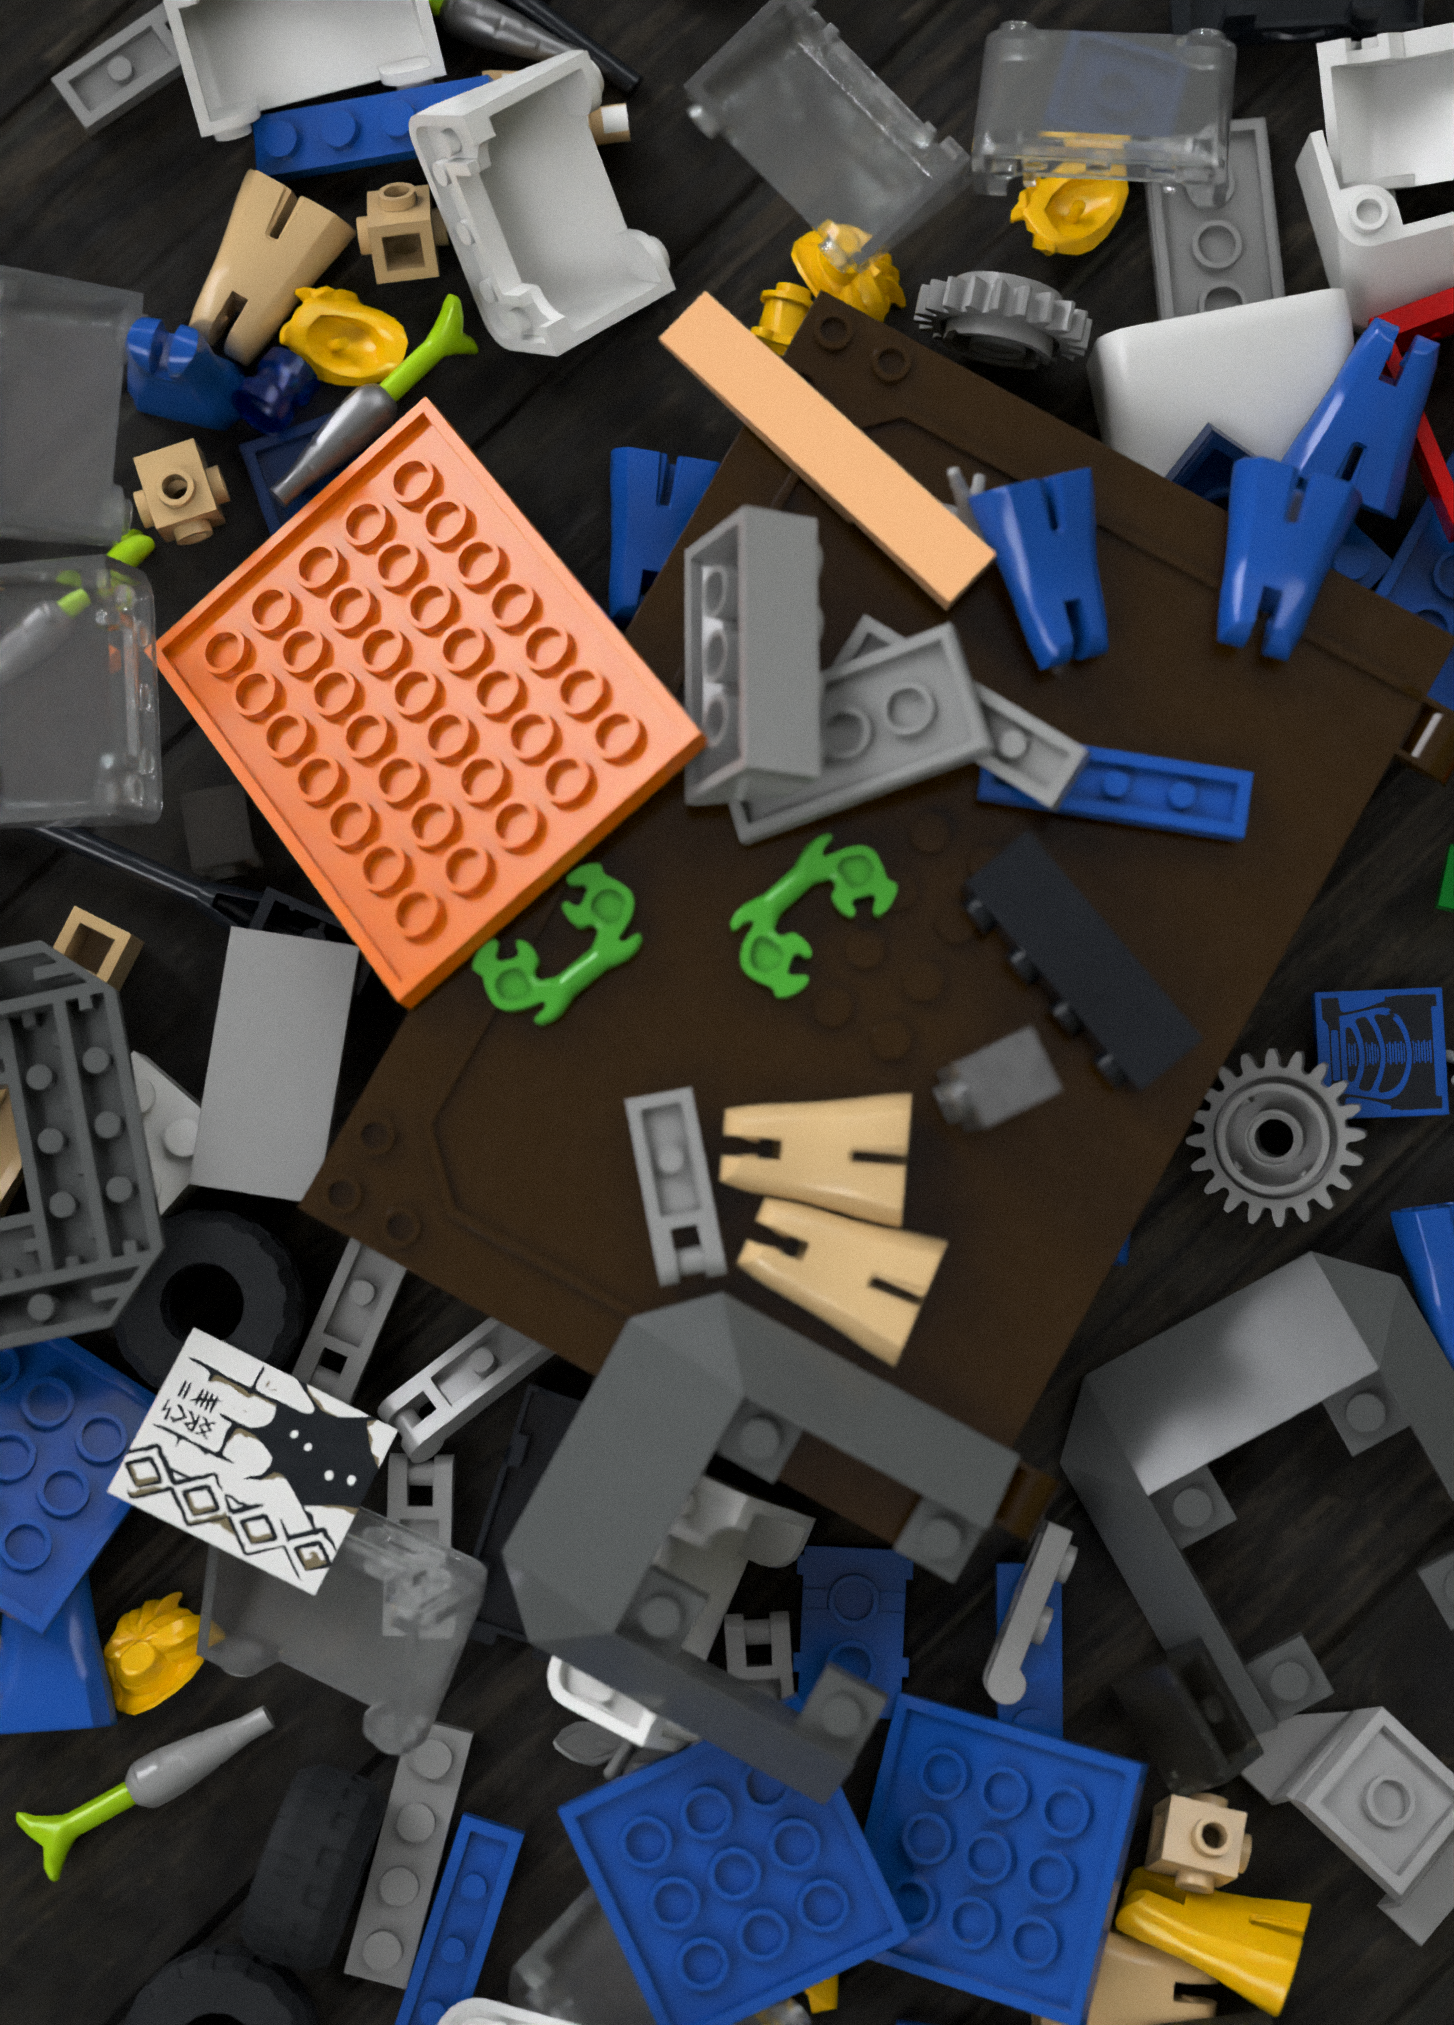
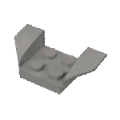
(1375, 1799)

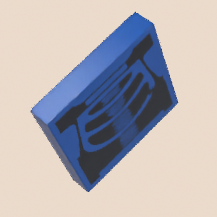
(1386, 1049)

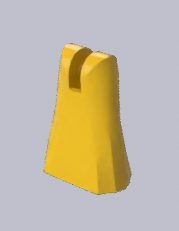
(1231, 1936)

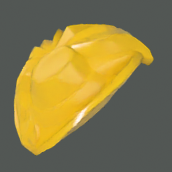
(1070, 213)
(868, 292)
(343, 337)
(152, 1654)

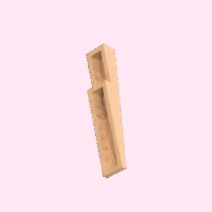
(828, 451)

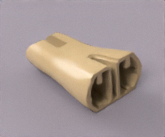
(263, 258)
(826, 1154)
(847, 1272)
(1139, 1984)

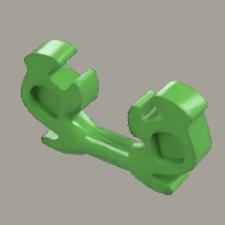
(855, 874)
(514, 982)

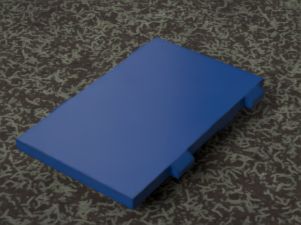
(853, 1617)

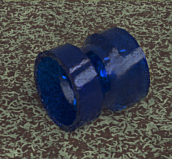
(274, 393)

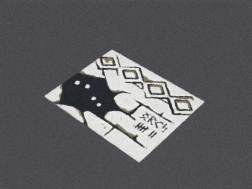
(253, 1461)

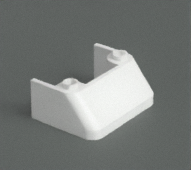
(1366, 241)

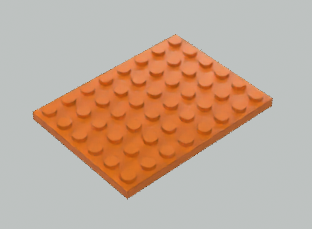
(424, 702)

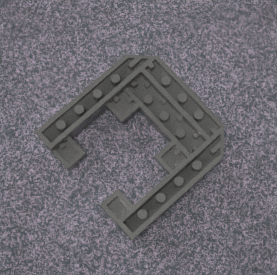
(81, 1152)
(1217, 1382)
(746, 1387)

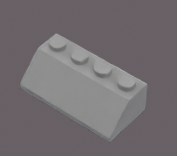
(754, 657)

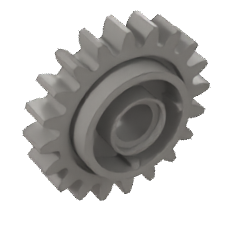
(1002, 320)
(1317, 1128)

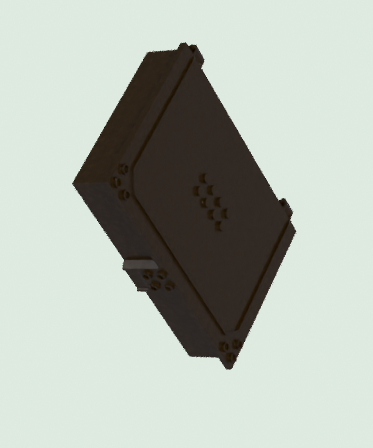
(507, 1145)

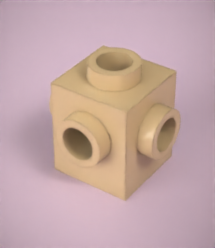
(402, 233)
(170, 475)
(1198, 1842)

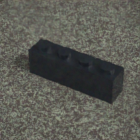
(1079, 964)

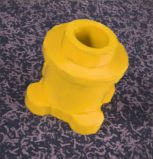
(782, 315)

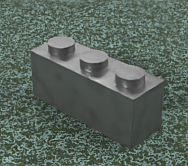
(995, 1082)

